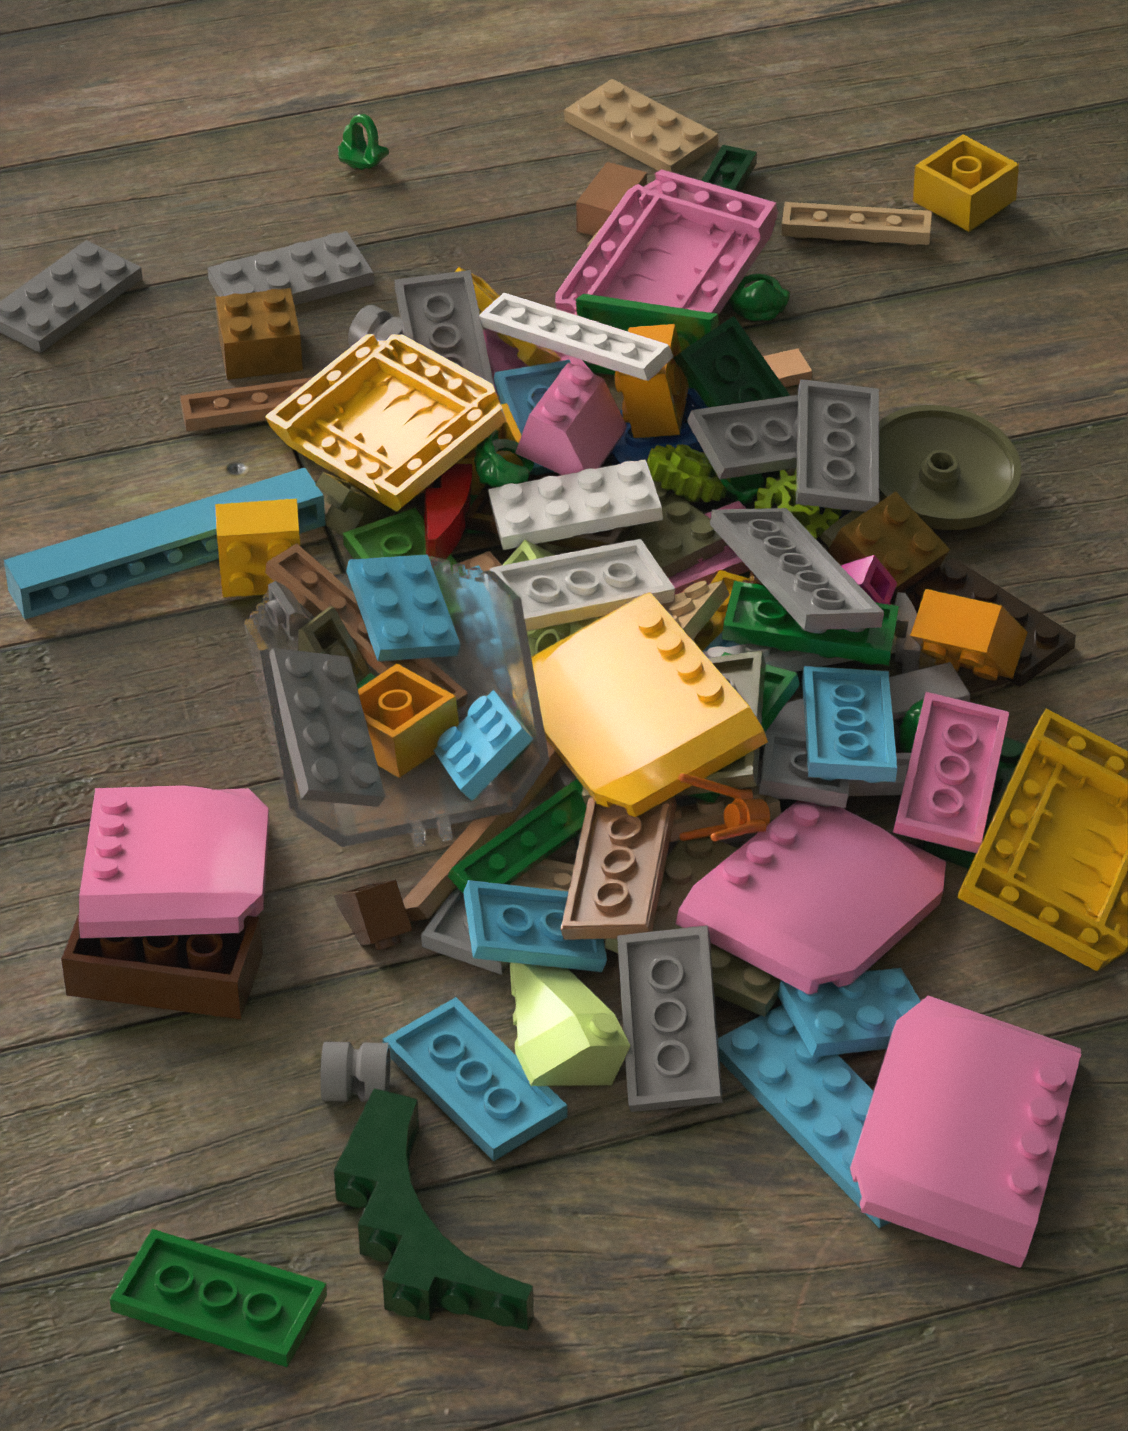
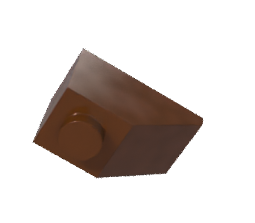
(375, 913)

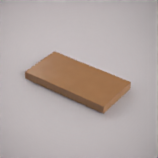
(617, 871)

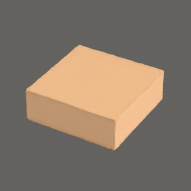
(789, 367)

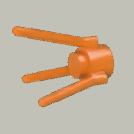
(741, 817)

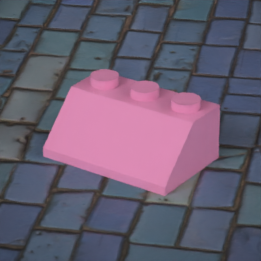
(573, 423)

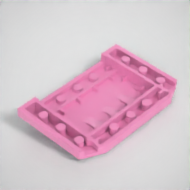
(673, 246)
(173, 861)
(816, 896)
(964, 1128)

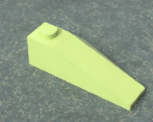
(564, 1029)

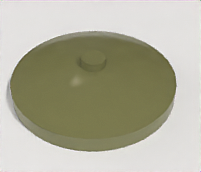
(947, 465)

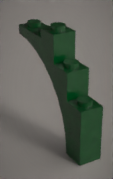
(394, 1228)

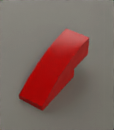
(446, 510)

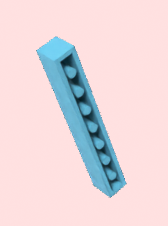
(144, 547)

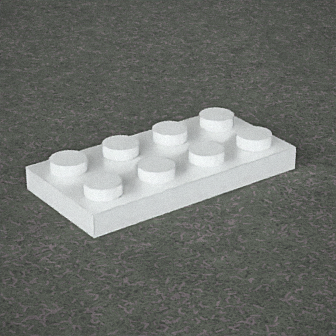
(575, 504)
(585, 583)

